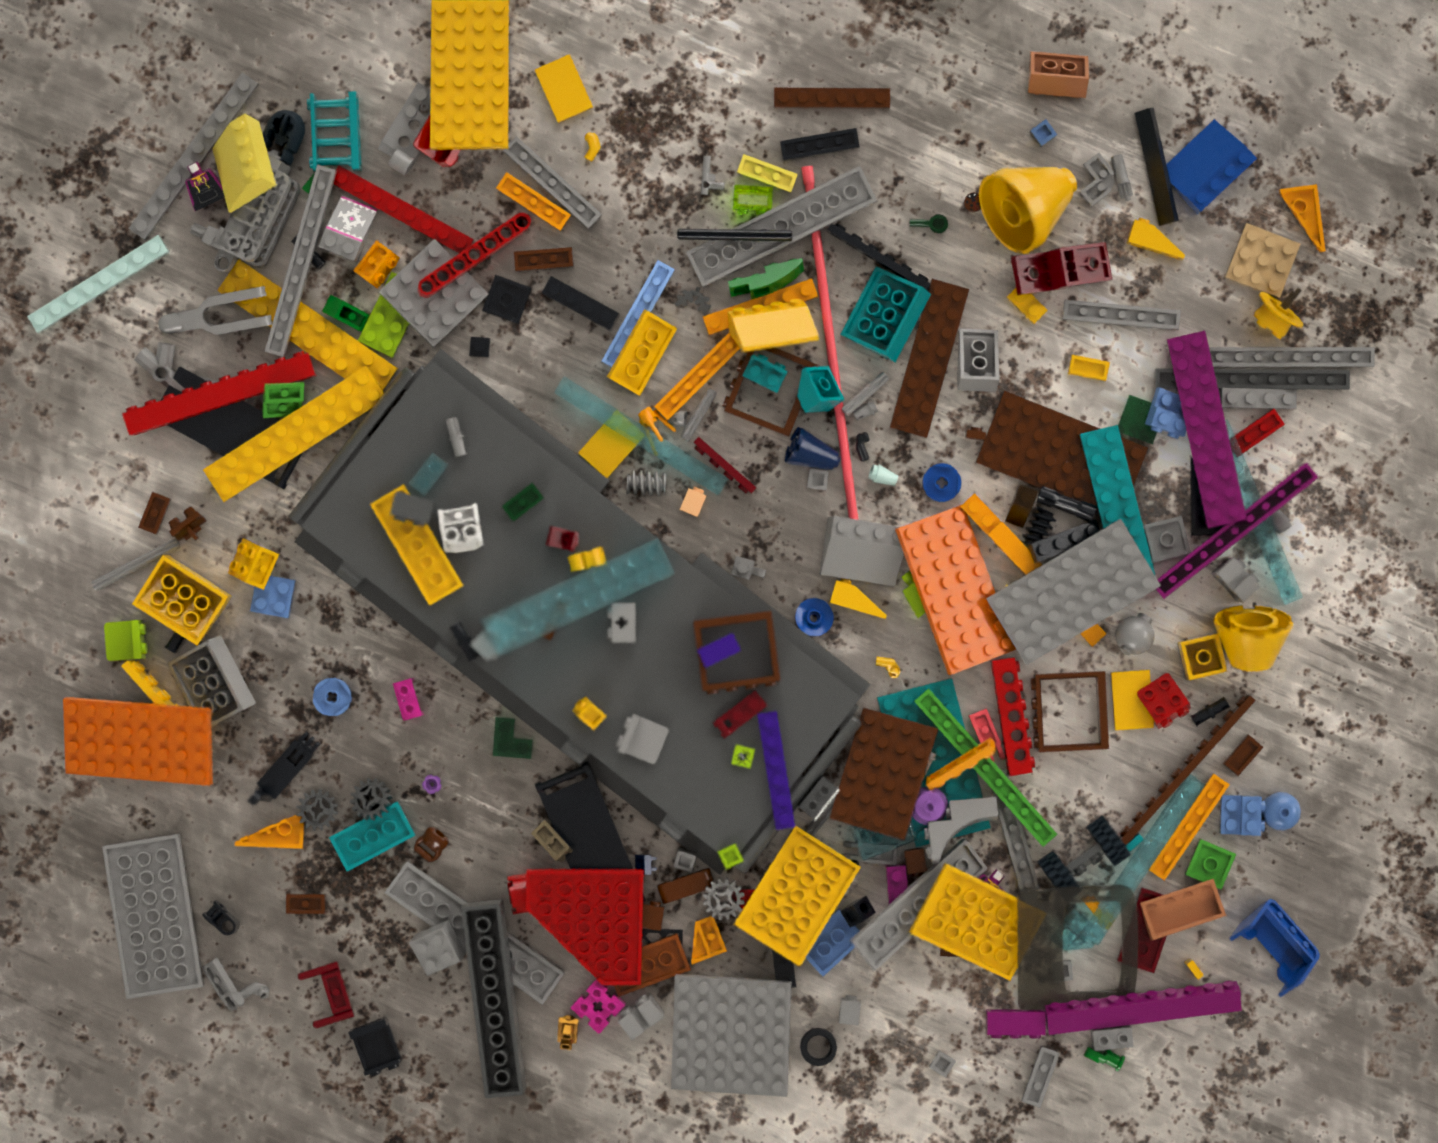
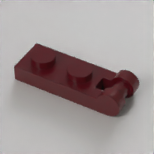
(740, 713)

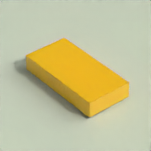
(1088, 367)

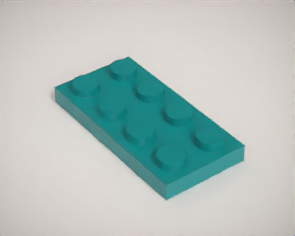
(371, 838)

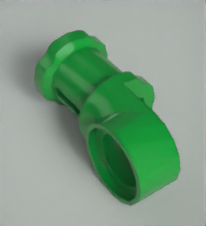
(1108, 1058)

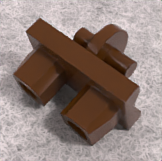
(189, 527)

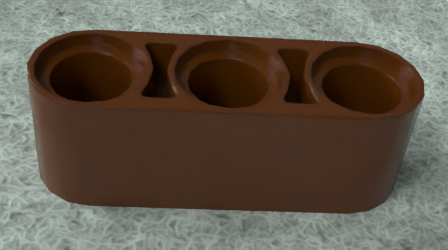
(685, 885)

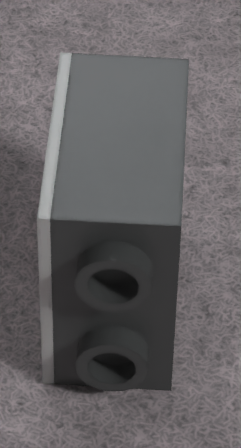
(819, 797)

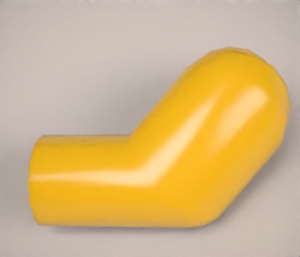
(594, 146)
(890, 665)

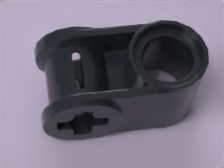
(220, 918)

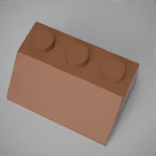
(1058, 74)

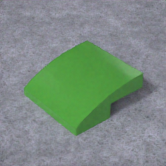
(282, 399)

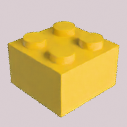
(1202, 656)

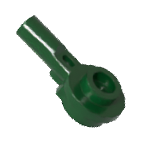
(937, 223)

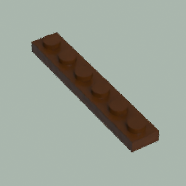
(832, 98)

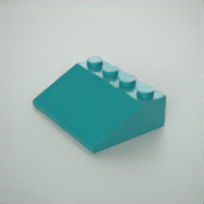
(885, 314)

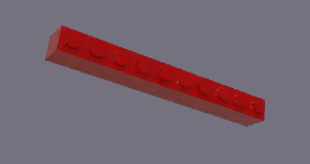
(217, 395)

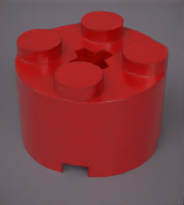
(516, 893)

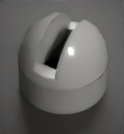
(681, 418)

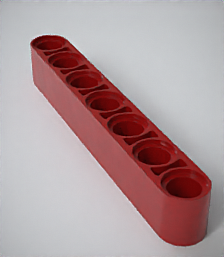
(480, 248)

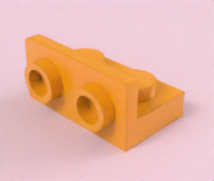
(376, 264)

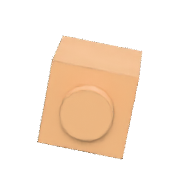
(693, 501)

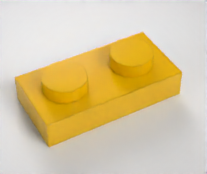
(1027, 305)

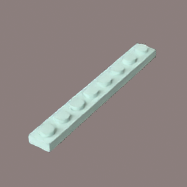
(98, 284)

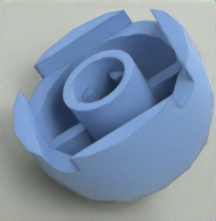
(1281, 811)

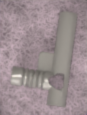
(709, 178)

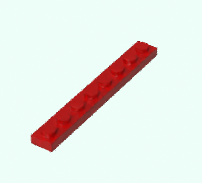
(401, 210)

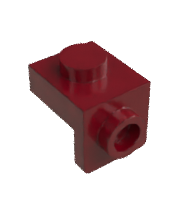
(562, 538)

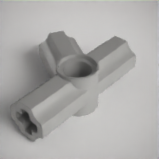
(163, 359)

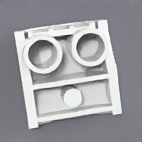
(460, 529)

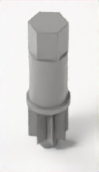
(1122, 178)

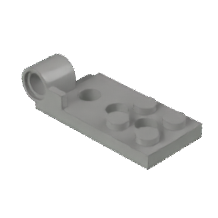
(405, 157)

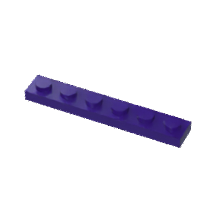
(776, 770)

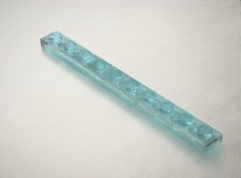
(640, 435)
(1265, 531)
(1145, 855)

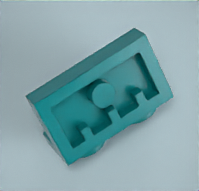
(765, 373)

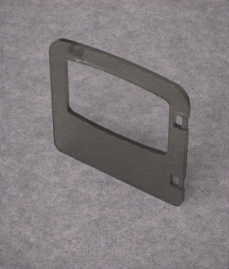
(1041, 943)

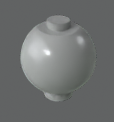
(1135, 634)

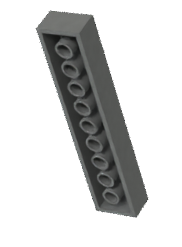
(493, 998)

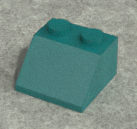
(818, 390)

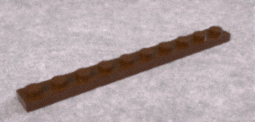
(1191, 763)

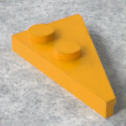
(1305, 206)
(284, 834)

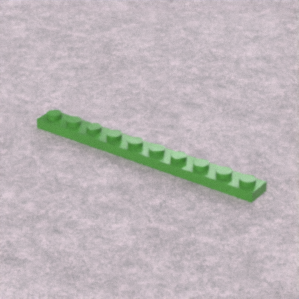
(986, 768)

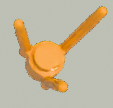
(648, 419)

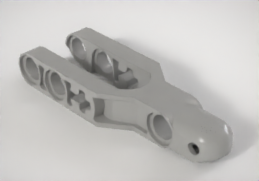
(195, 319)

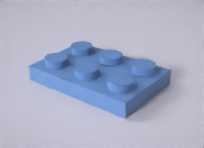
(832, 944)

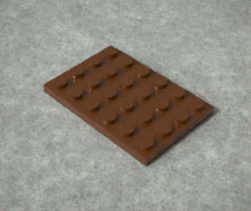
(884, 774)

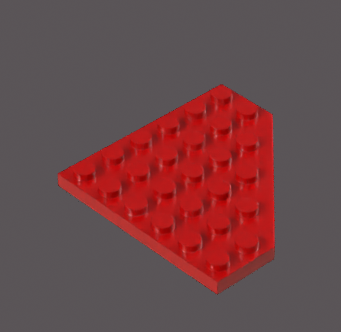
(593, 917)

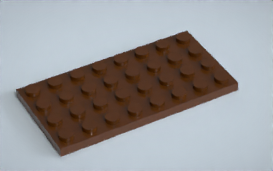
(1045, 448)

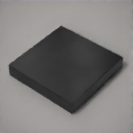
(507, 299)

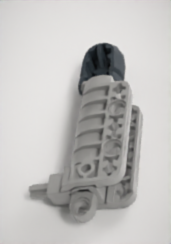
(251, 223)

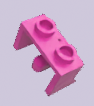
(407, 699)

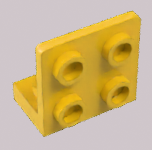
(253, 564)

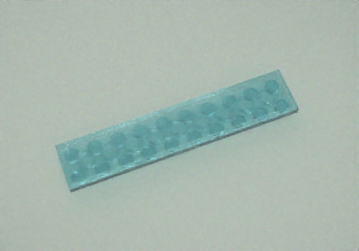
(577, 597)

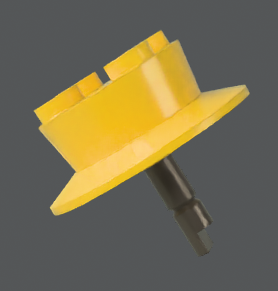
(1277, 314)

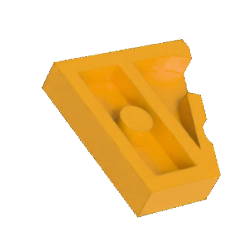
(706, 940)

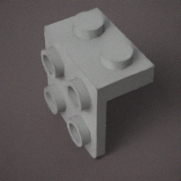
(642, 739)

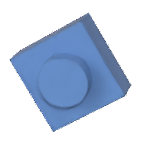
(1043, 132)

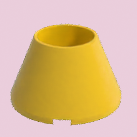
(1252, 635)

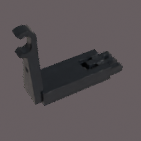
(284, 770)

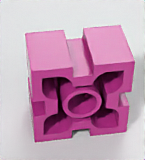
(598, 1017)

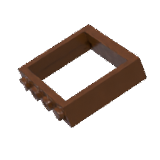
(736, 383)
(749, 683)
(1101, 712)

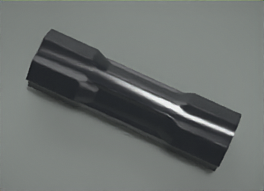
(1078, 508)

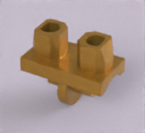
(567, 1031)

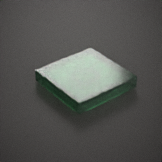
(1134, 418)

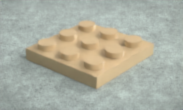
(1262, 260)

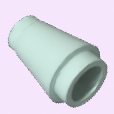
(881, 475)

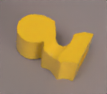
(587, 559)

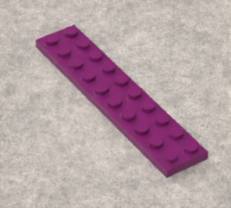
(1206, 429)

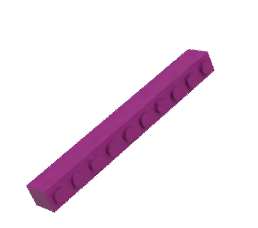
(1233, 532)
(1143, 1007)

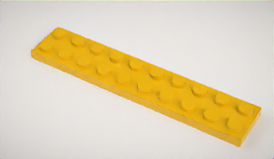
(310, 329)
(294, 434)

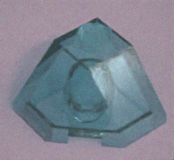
(1072, 930)

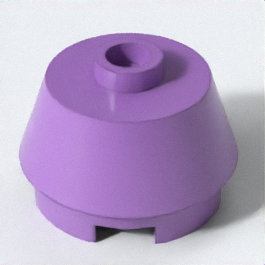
(930, 806)

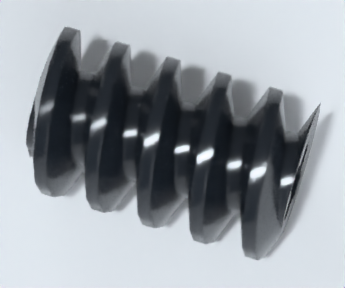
(1039, 526)

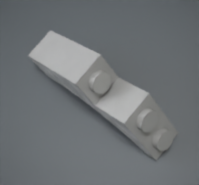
(961, 815)

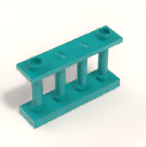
(351, 121)

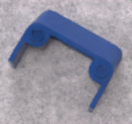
(1283, 941)

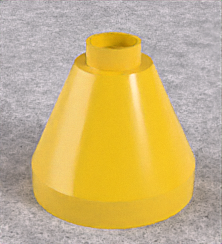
(1025, 204)

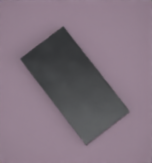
(1198, 518)

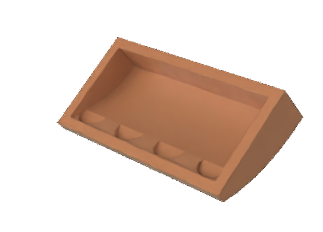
(1182, 909)

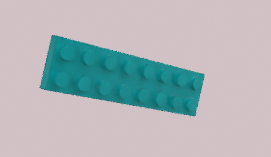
(1114, 484)

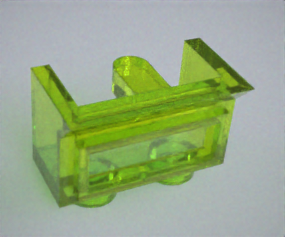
(752, 199)

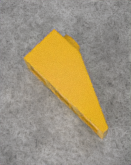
(1151, 239)
(851, 597)

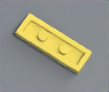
(767, 173)

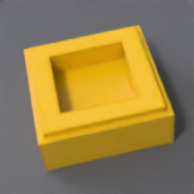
(1193, 968)

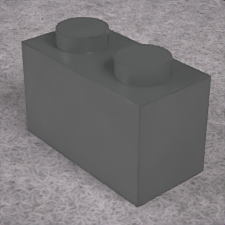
(412, 508)

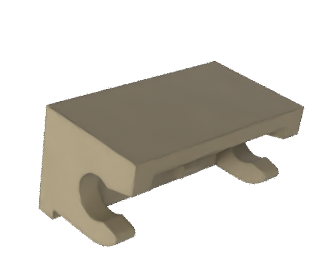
(551, 841)

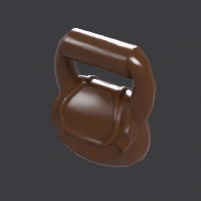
(434, 840)

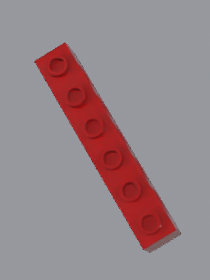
(1014, 766)

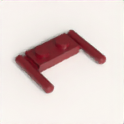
(335, 991)

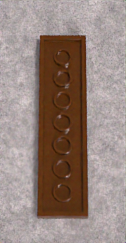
(929, 358)

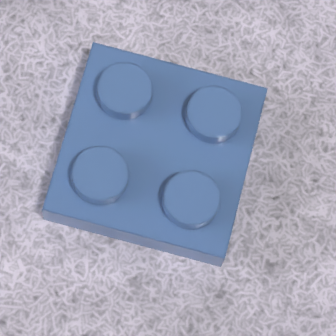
(275, 598)

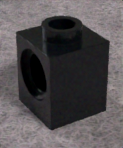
(858, 911)

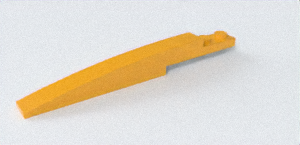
(1013, 548)

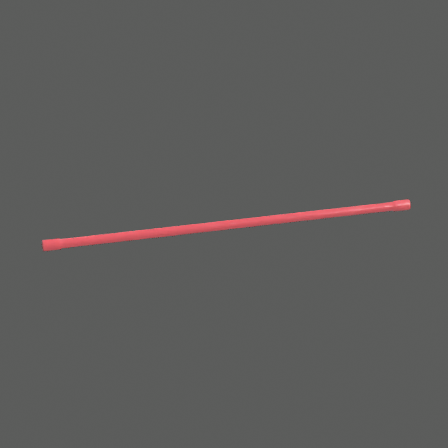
(809, 182)

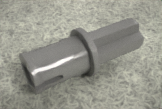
(456, 437)

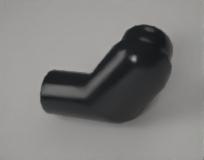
(860, 446)

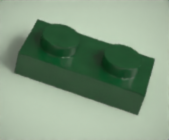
(522, 502)

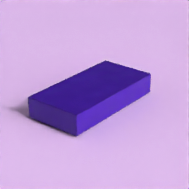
(719, 650)

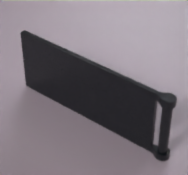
(226, 426)
(584, 822)

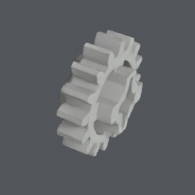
(730, 887)

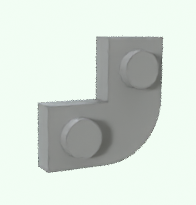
(1103, 180)

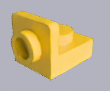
(589, 713)

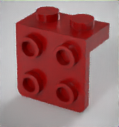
(444, 158)
(1164, 700)

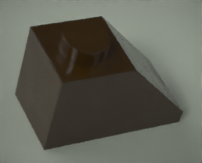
(1021, 506)

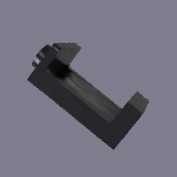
(376, 1046)

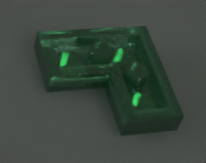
(504, 742)

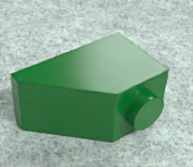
(345, 313)

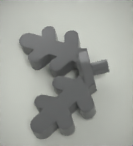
(689, 295)

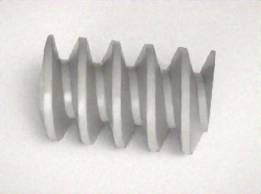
(646, 483)

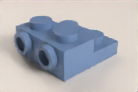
(1166, 414)
(1242, 815)

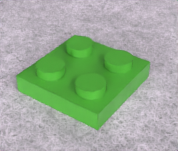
(1210, 863)

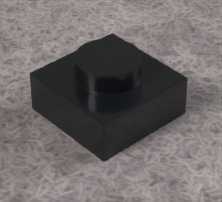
(479, 347)

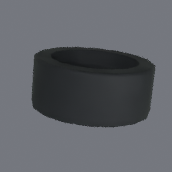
(818, 1061)

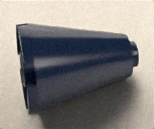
(810, 451)

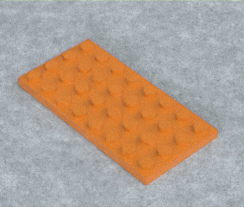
(954, 589)
(138, 741)

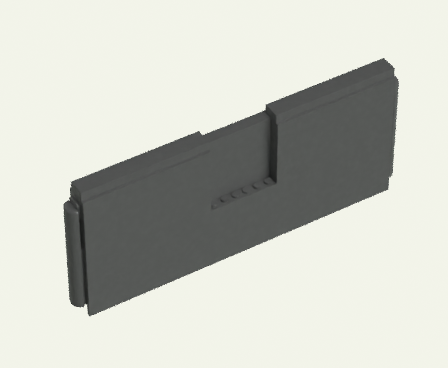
(692, 785)

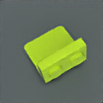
(125, 640)

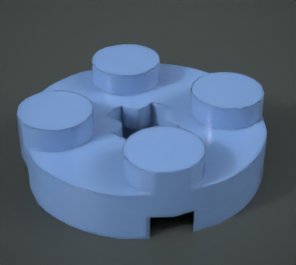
(321, 696)

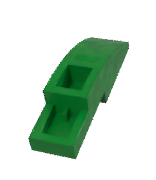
(775, 277)

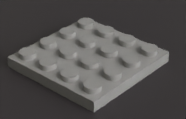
(443, 311)

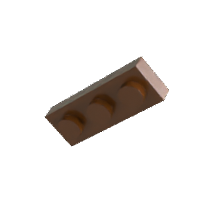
(543, 259)

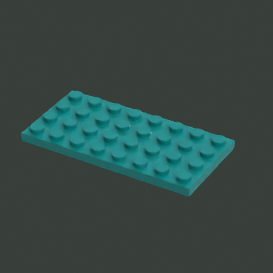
(966, 785)

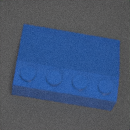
(1208, 165)

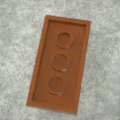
(659, 962)

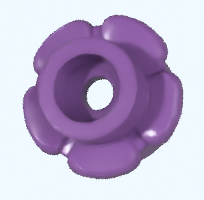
(431, 789)

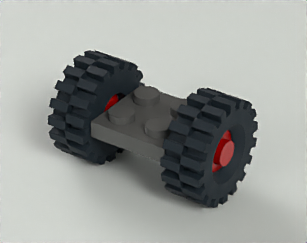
(1107, 842)

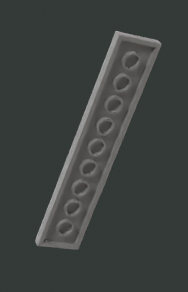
(800, 215)
(437, 904)

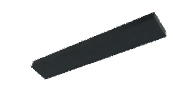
(1156, 166)

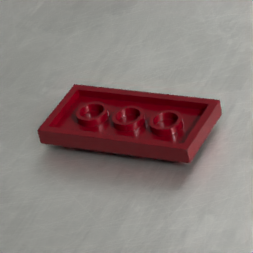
(1148, 950)

